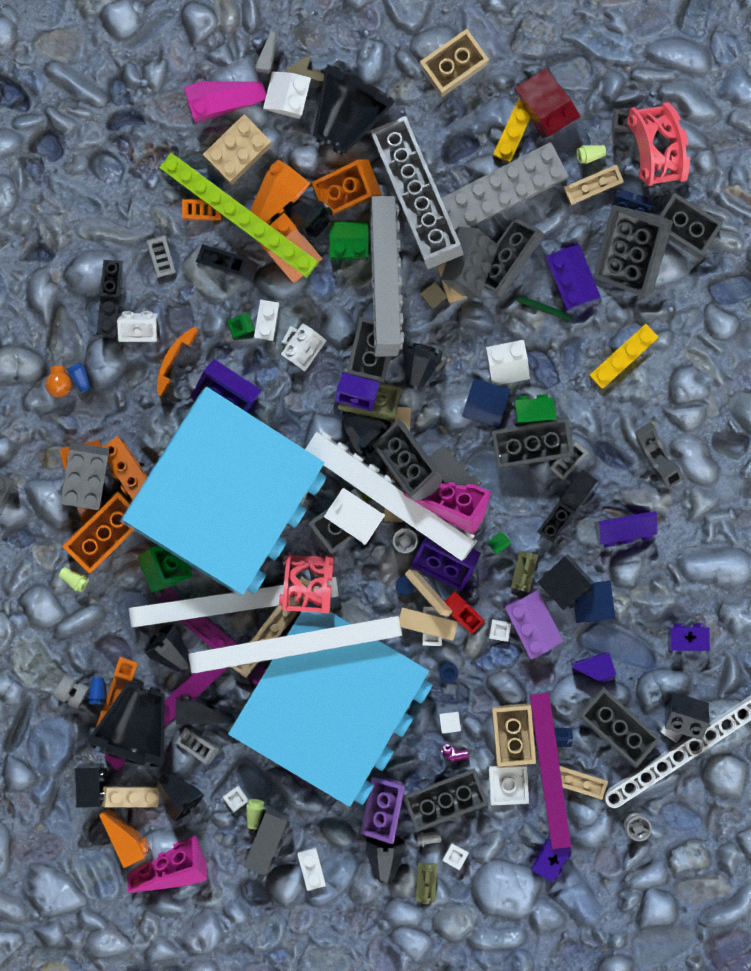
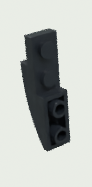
(110, 298)
(567, 505)

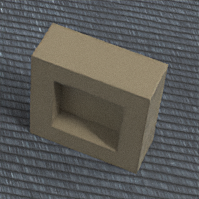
(433, 295)

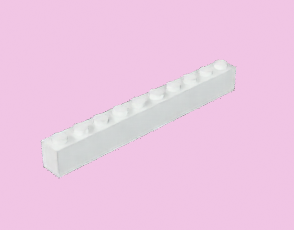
(389, 495)

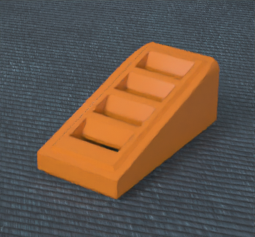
(185, 216)

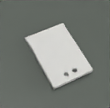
(354, 516)

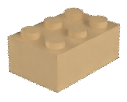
(454, 63)
(237, 149)
(513, 735)

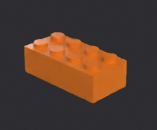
(100, 533)

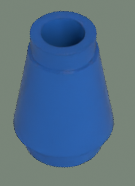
(79, 376)
(97, 691)

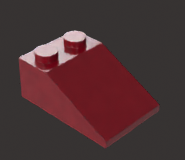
(546, 103)

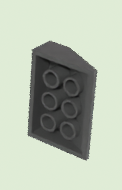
(632, 250)

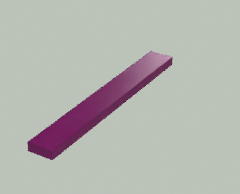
(210, 633)
(194, 686)
(550, 770)

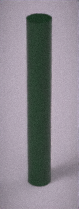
(544, 308)

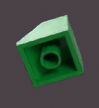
(348, 240)
(534, 410)
(163, 568)

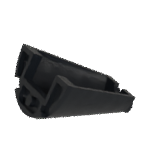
(347, 109)
(133, 727)

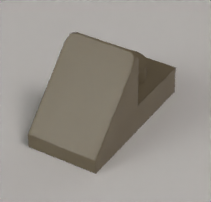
(302, 68)

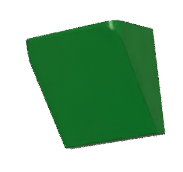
(241, 325)
(499, 542)

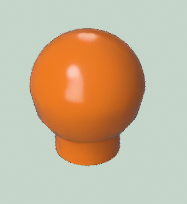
(58, 382)

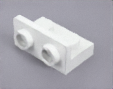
(137, 327)
(303, 347)

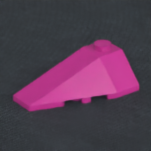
(219, 98)
(458, 504)
(175, 868)

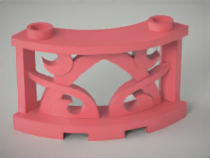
(650, 157)
(318, 566)

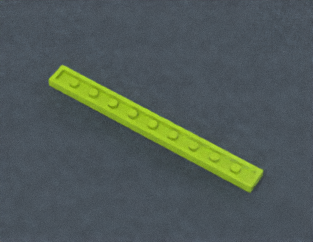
(239, 215)

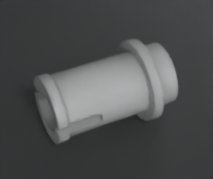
(428, 838)

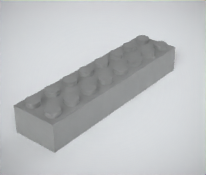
(505, 188)
(416, 192)
(386, 276)

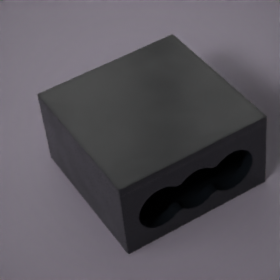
(566, 583)
(687, 715)

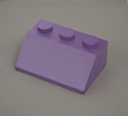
(533, 624)
(383, 809)

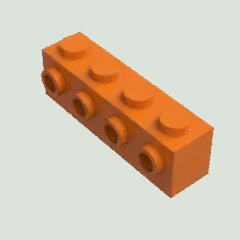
(125, 467)

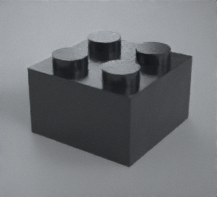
(90, 784)

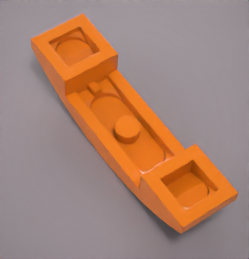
(187, 339)
(123, 673)

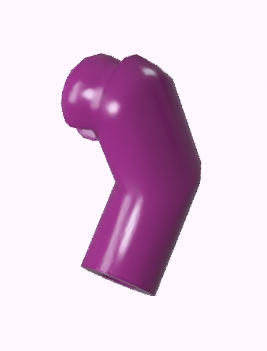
(454, 755)

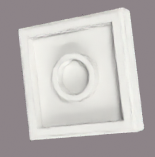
(508, 785)

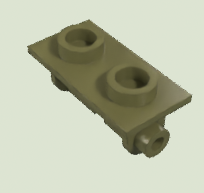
(524, 571)
(426, 882)

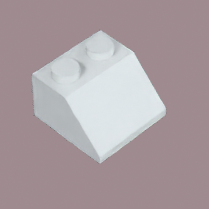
(287, 94)
(507, 362)

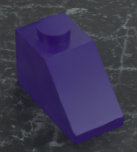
(597, 666)

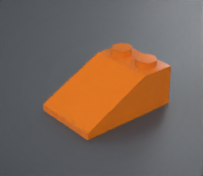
(347, 186)
(289, 230)
(125, 839)

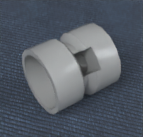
(405, 540)
(65, 689)
(637, 826)

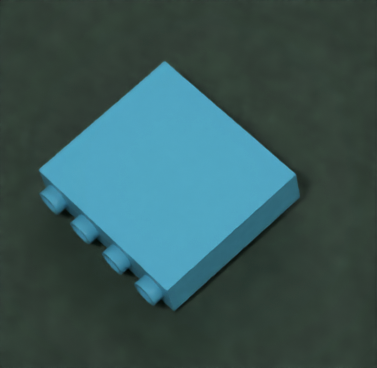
(224, 493)
(332, 710)

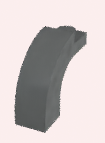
(657, 455)

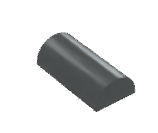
(512, 254)
(533, 443)
(408, 462)
(618, 727)
(445, 800)

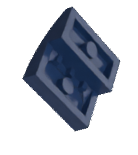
(486, 403)
(597, 604)

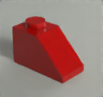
(464, 613)

